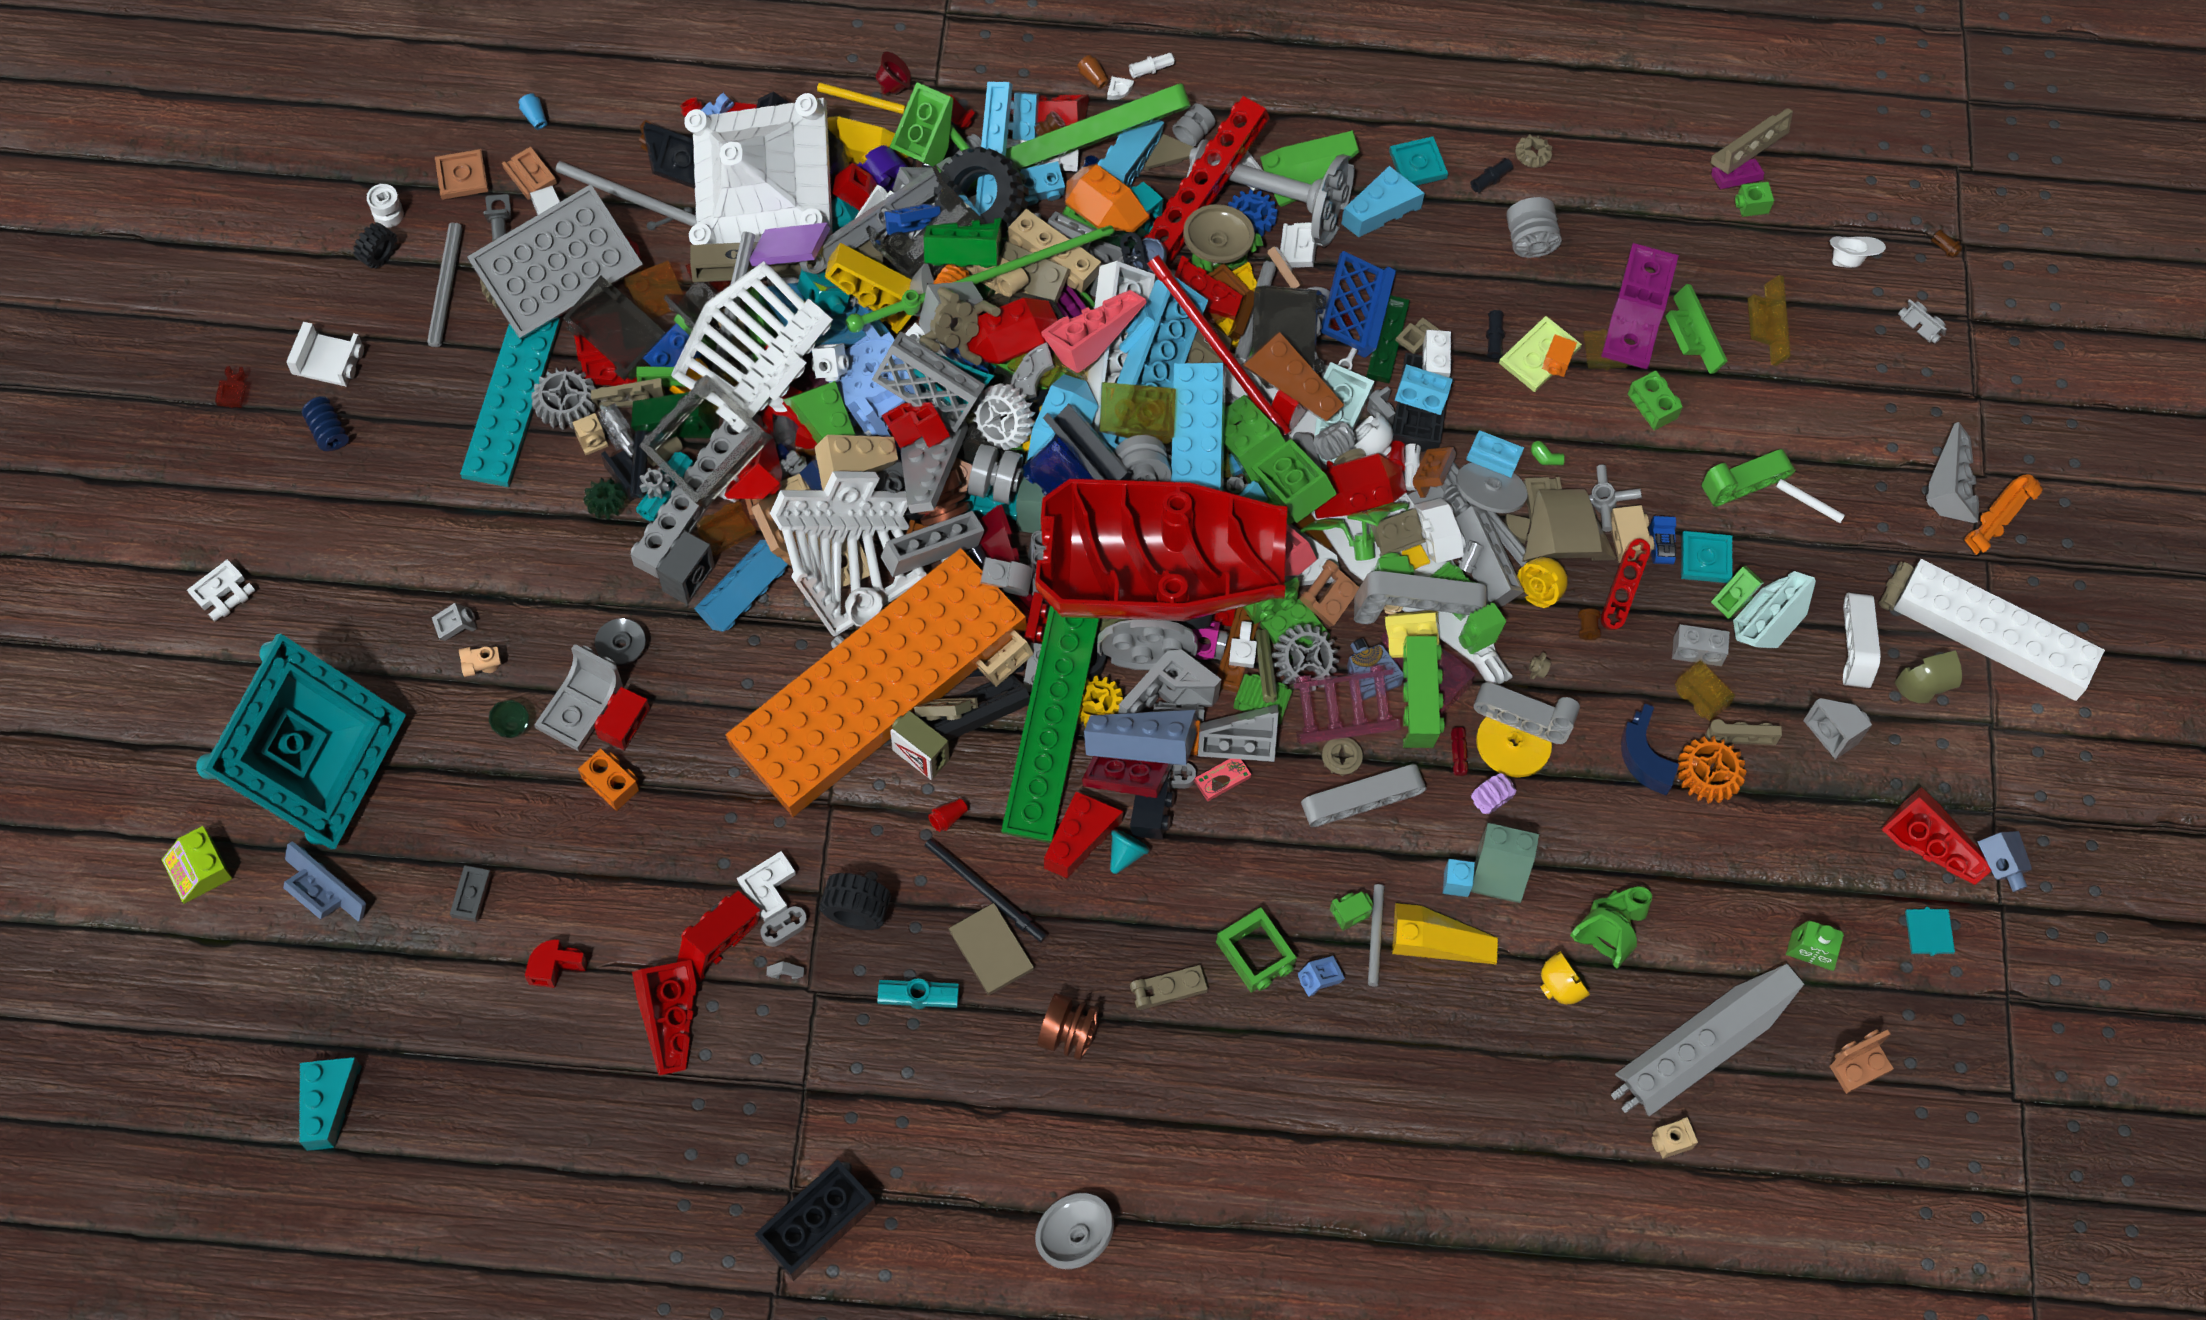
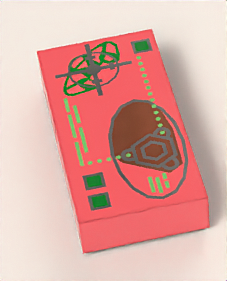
(1222, 778)

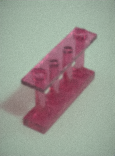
(1359, 723)

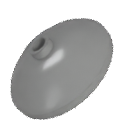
(1068, 1222)

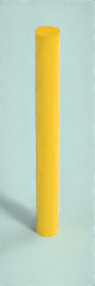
(861, 98)

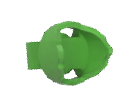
(1611, 921)

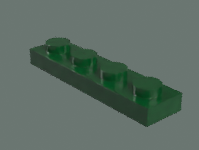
(1384, 356)

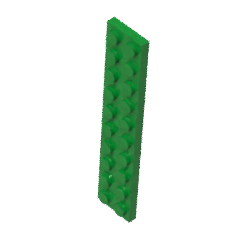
(1050, 727)

